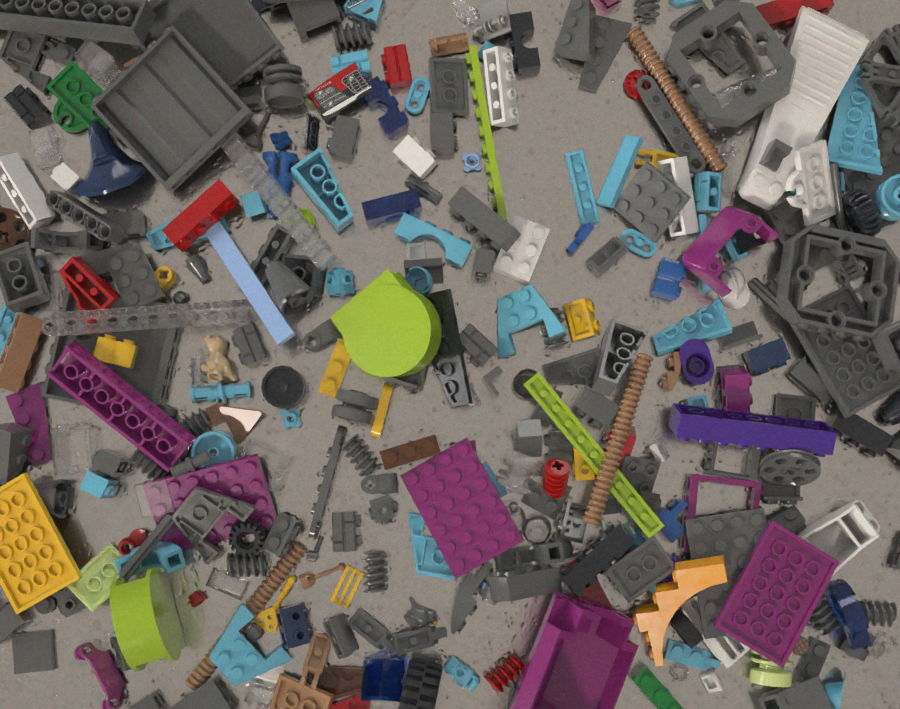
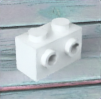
(415, 156)

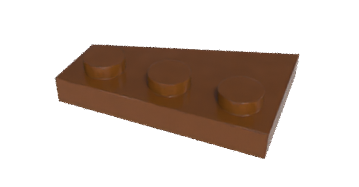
(339, 680)

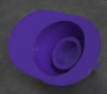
(696, 361)

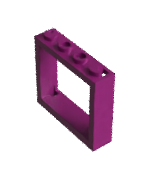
(692, 491)

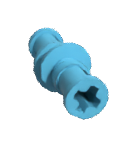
(220, 392)

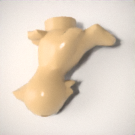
(217, 364)

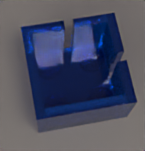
(382, 680)

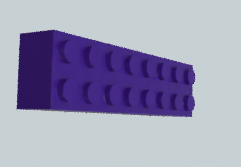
(751, 429)

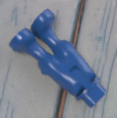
(284, 178)

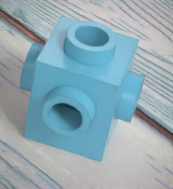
(339, 282)

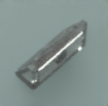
(310, 133)

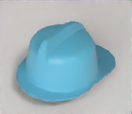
(834, 692)

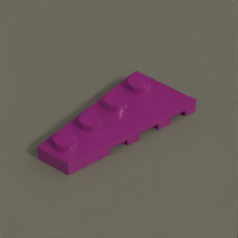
(30, 411)

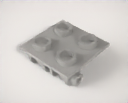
(493, 20)

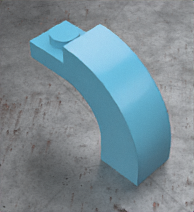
(163, 556)

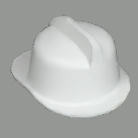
(735, 280)

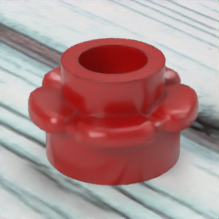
(196, 599)

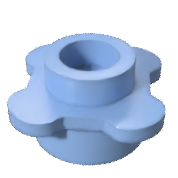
(472, 157)

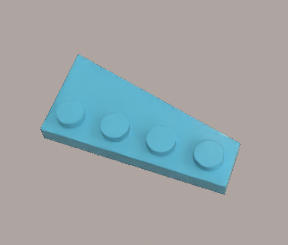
(705, 325)

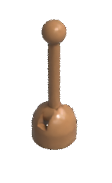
(307, 579)

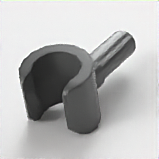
(312, 556)

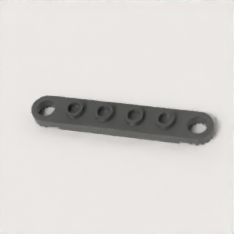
(670, 123)
(323, 490)

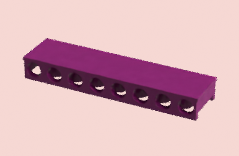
(121, 406)

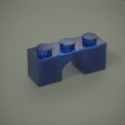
(393, 121)
(384, 207)

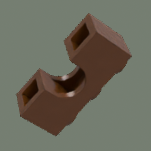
(410, 452)

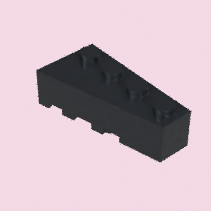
(596, 559)

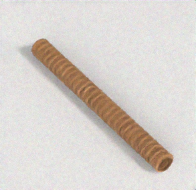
(676, 99)
(618, 439)
(254, 605)

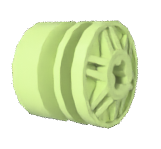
(769, 673)

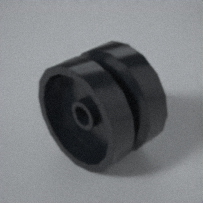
(284, 376)

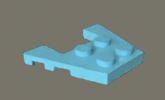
(520, 311)
(427, 554)
(238, 657)

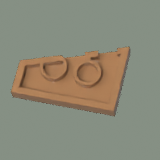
(292, 696)

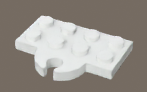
(812, 183)

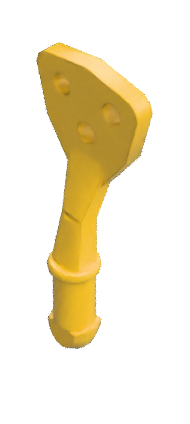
(265, 624)

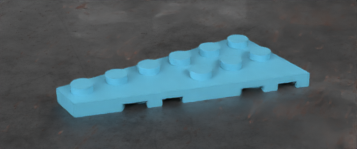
(853, 129)

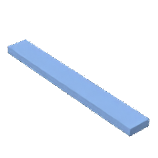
(249, 284)

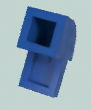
(672, 528)

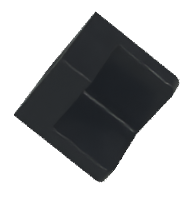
(747, 241)

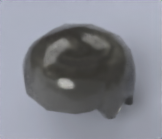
(521, 378)

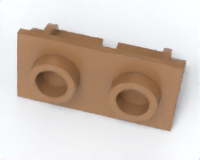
(449, 44)

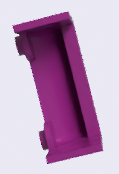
(701, 256)

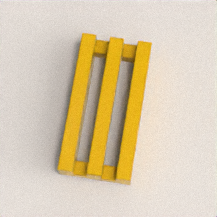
(340, 601)

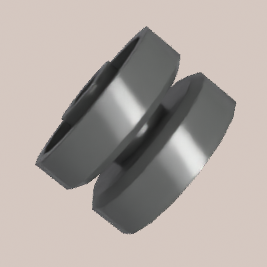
(355, 405)

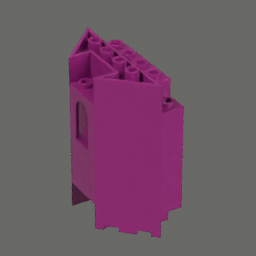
(577, 657)

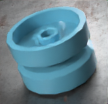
(887, 198)
(218, 440)

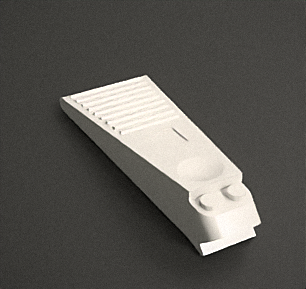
(824, 61)
(836, 534)

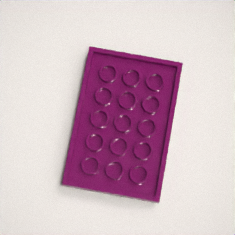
(234, 478)
(462, 508)
(776, 593)

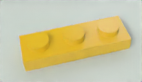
(335, 370)

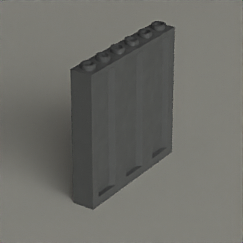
(171, 108)

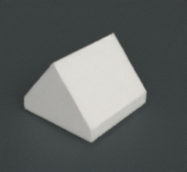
(712, 681)

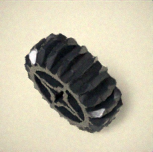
(861, 213)

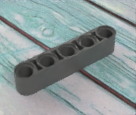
(84, 216)

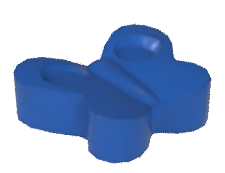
(280, 140)

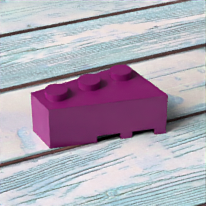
(735, 388)

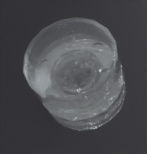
(519, 472)

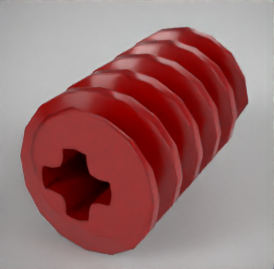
(556, 477)
(505, 672)

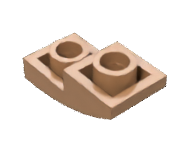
(670, 378)

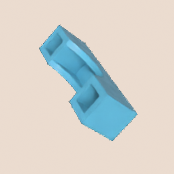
(412, 229)

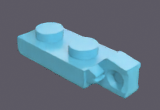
(693, 657)

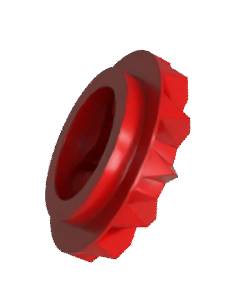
(629, 83)

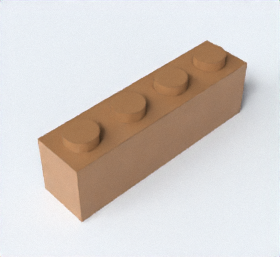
(19, 350)

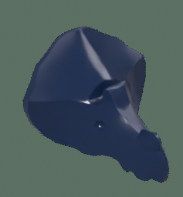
(109, 165)

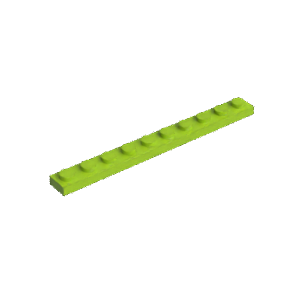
(485, 131)
(592, 453)

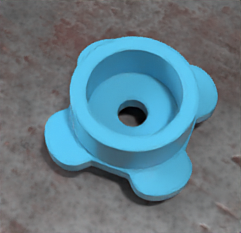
(286, 417)

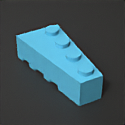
(322, 187)

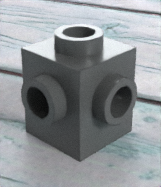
(385, 502)

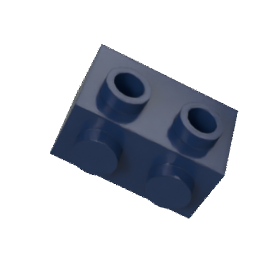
(766, 356)
(293, 626)

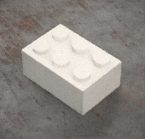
(523, 255)

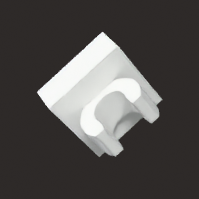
(659, 451)

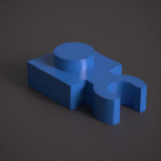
(583, 232)

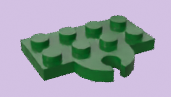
(75, 95)

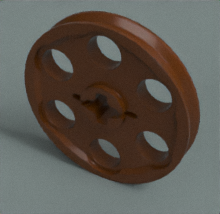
(8, 228)

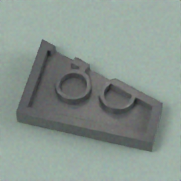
(573, 369)

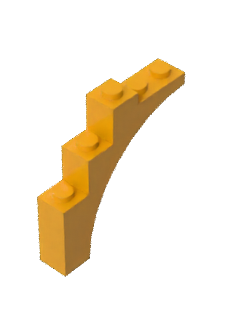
(688, 579)

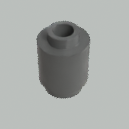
(567, 546)

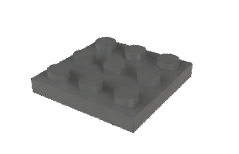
(651, 202)

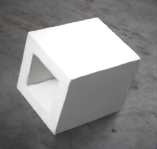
(66, 177)

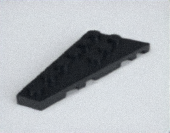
(449, 359)

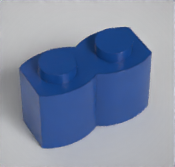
(668, 279)

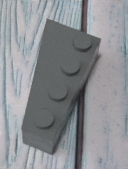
(616, 353)

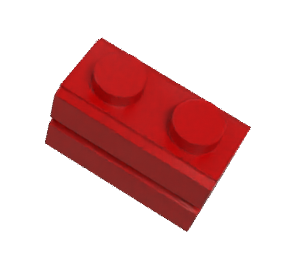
(398, 66)

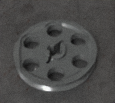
(793, 469)

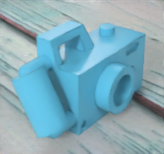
(461, 673)

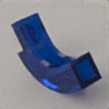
(851, 613)

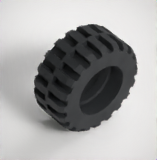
(421, 685)

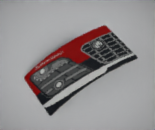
(340, 91)

